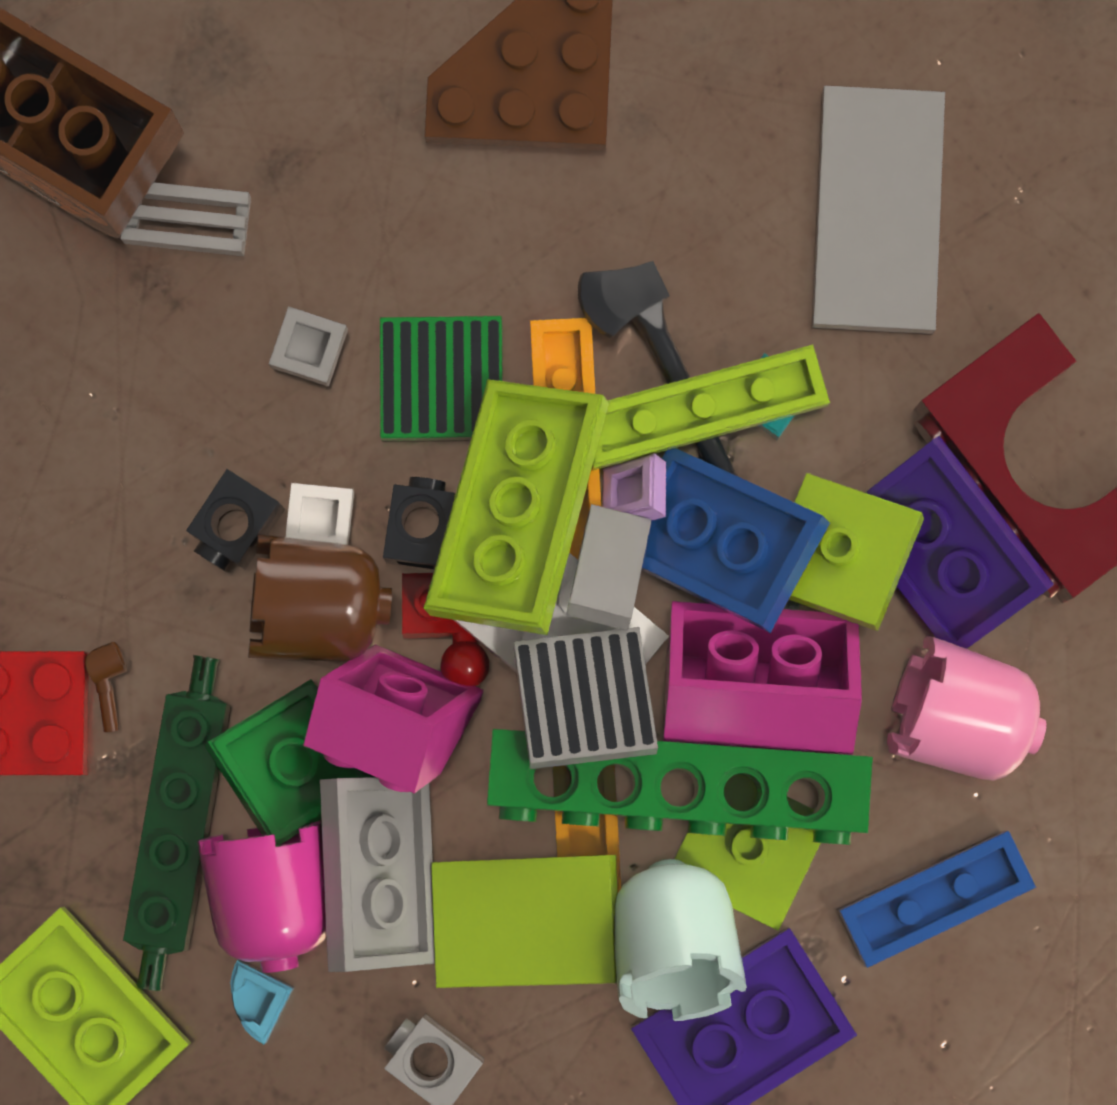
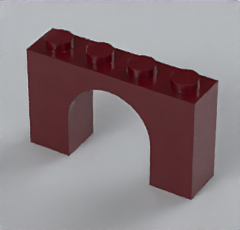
(972, 420)

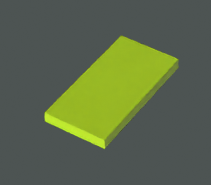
(516, 506)

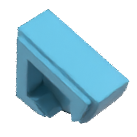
(258, 999)

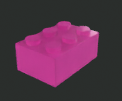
(760, 687)

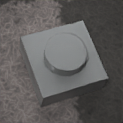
(308, 346)

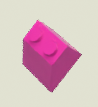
(390, 718)

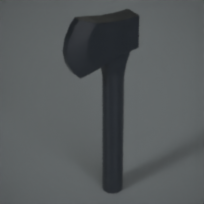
(637, 294)

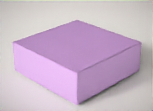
(636, 487)

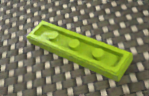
(710, 406)

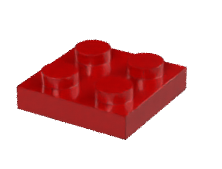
(43, 713)

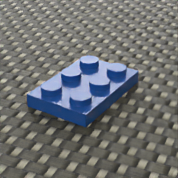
(730, 540)

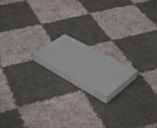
(878, 209)

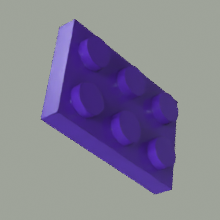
(966, 560)
(758, 1042)

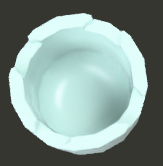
(676, 942)

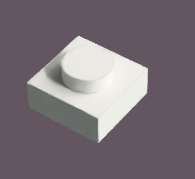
(320, 513)

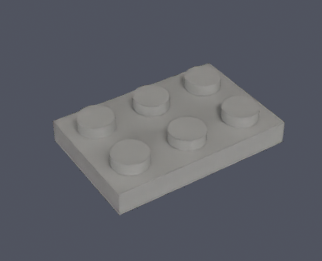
(376, 875)

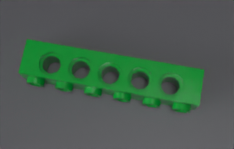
(839, 779)

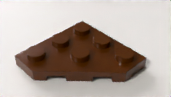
(527, 79)

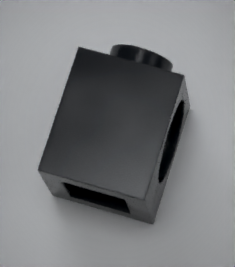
(233, 494)
(401, 547)

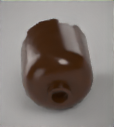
(315, 600)

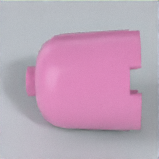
(966, 712)

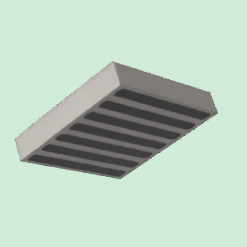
(585, 698)

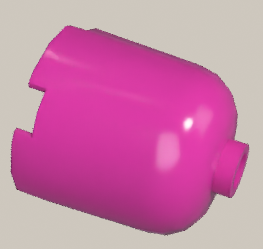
(266, 896)

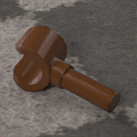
(102, 665)

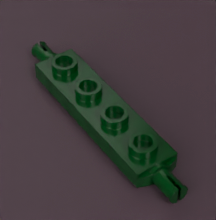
(174, 822)

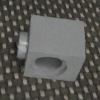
(440, 1089)

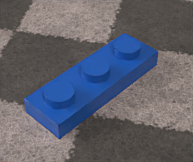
(936, 898)

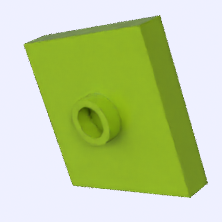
(858, 554)
(757, 872)

